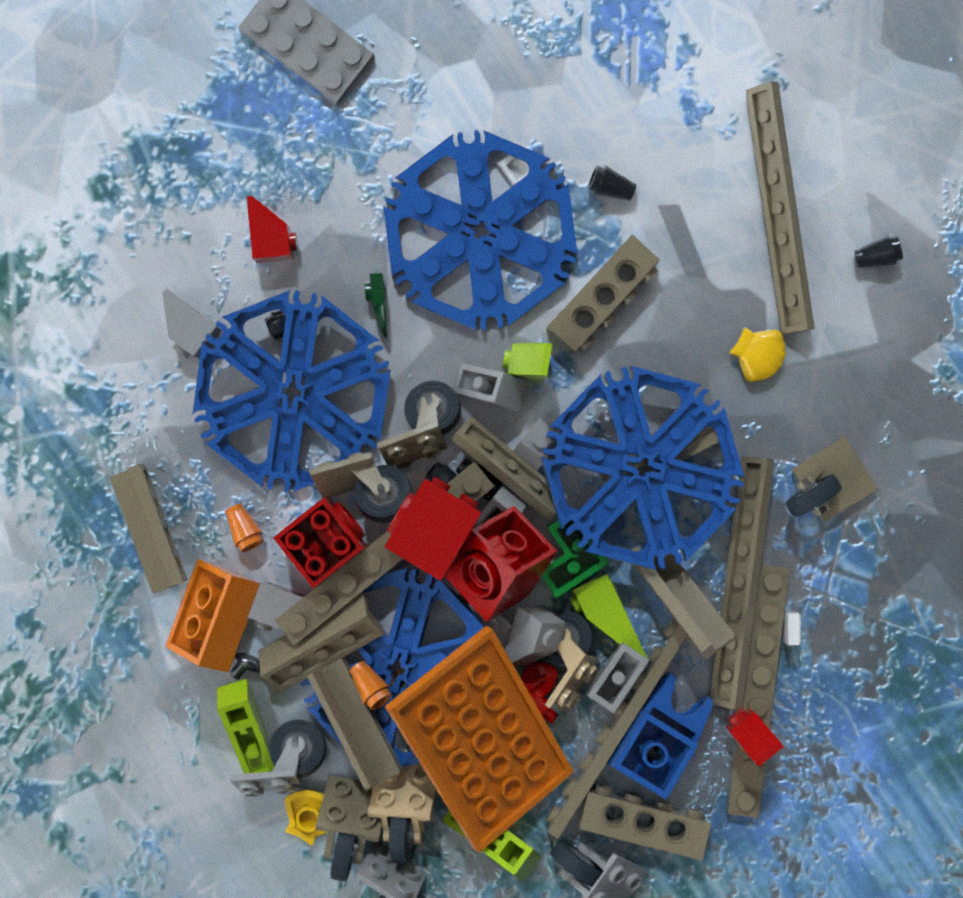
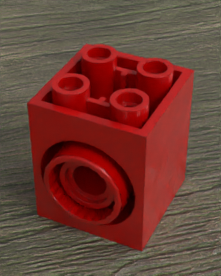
(432, 527)
(322, 540)
(500, 563)

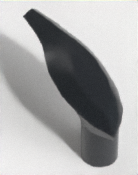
(244, 663)

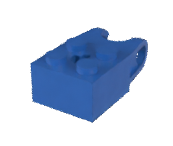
(670, 733)

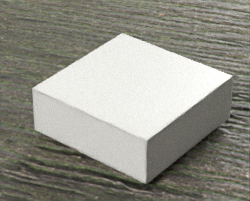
(513, 169)
(792, 628)

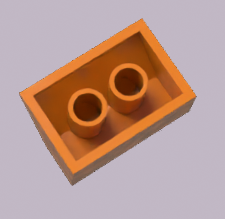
(212, 616)

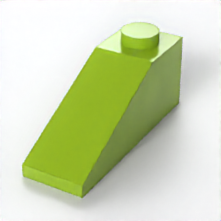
(528, 361)
(604, 609)
(244, 726)
(506, 851)

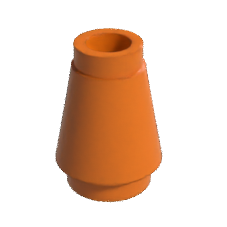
(243, 528)
(370, 686)

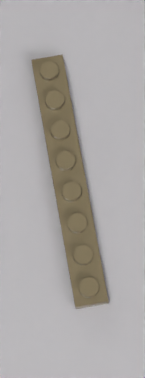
(780, 208)
(363, 570)
(742, 581)
(611, 735)
(745, 775)

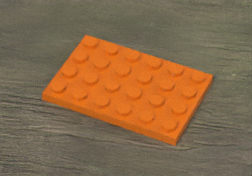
(480, 738)

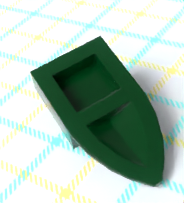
(376, 294)

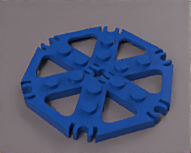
(458, 248)
(268, 374)
(663, 446)
(402, 642)

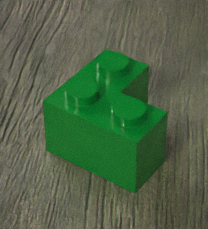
(573, 564)

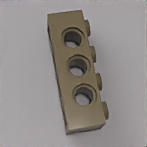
(631, 255)
(689, 842)

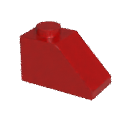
(269, 234)
(753, 736)

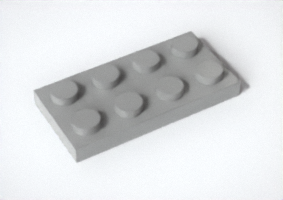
(308, 45)

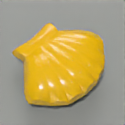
(759, 353)
(303, 813)

